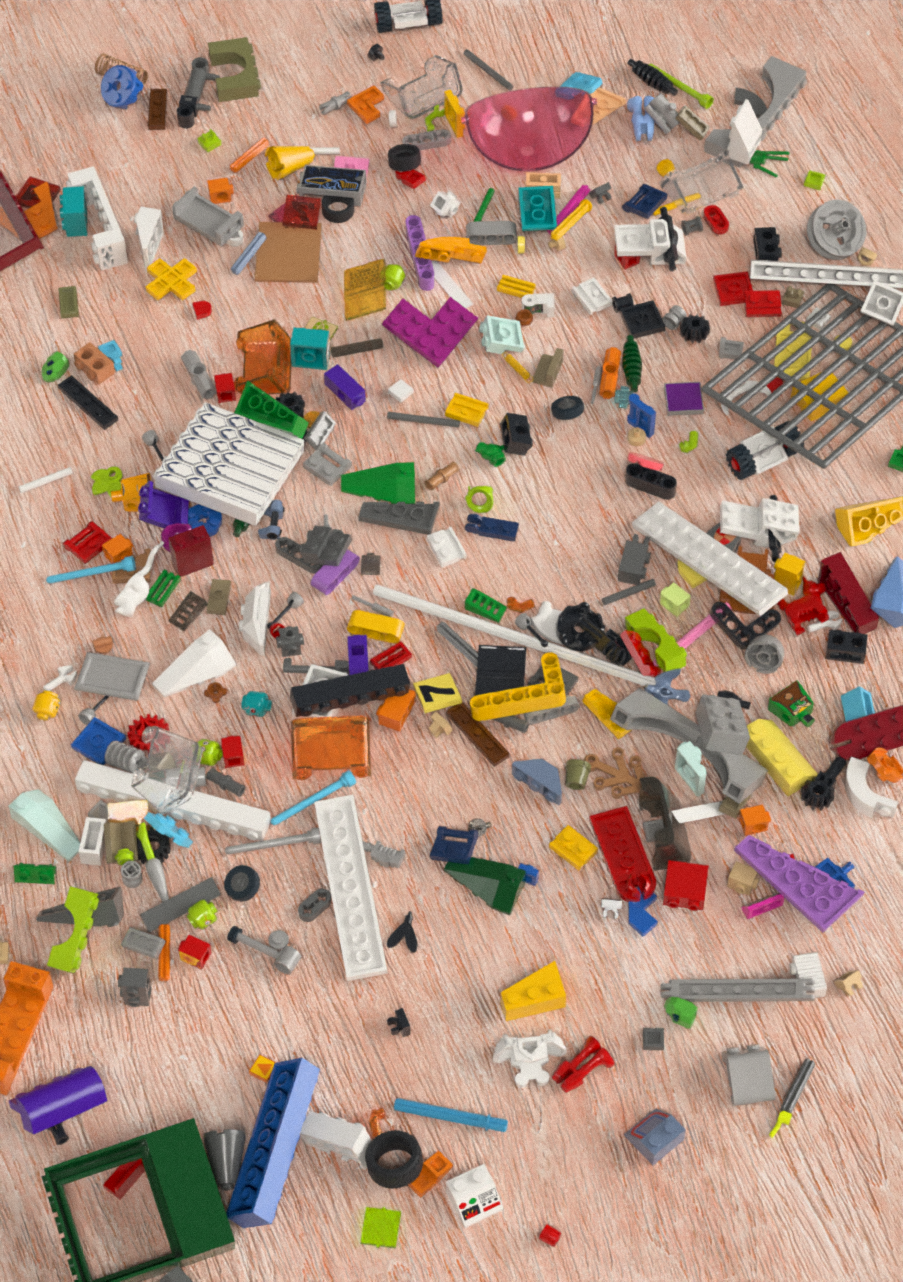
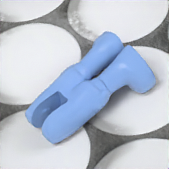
(641, 123)

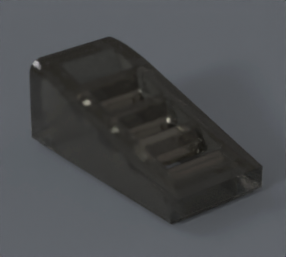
(191, 597)

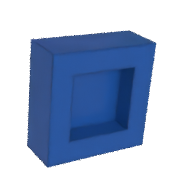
(532, 874)

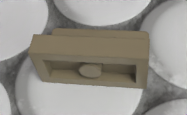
(548, 368)
(119, 837)

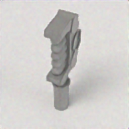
(384, 855)

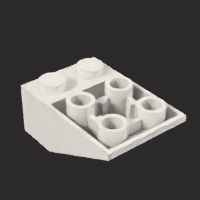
(745, 134)

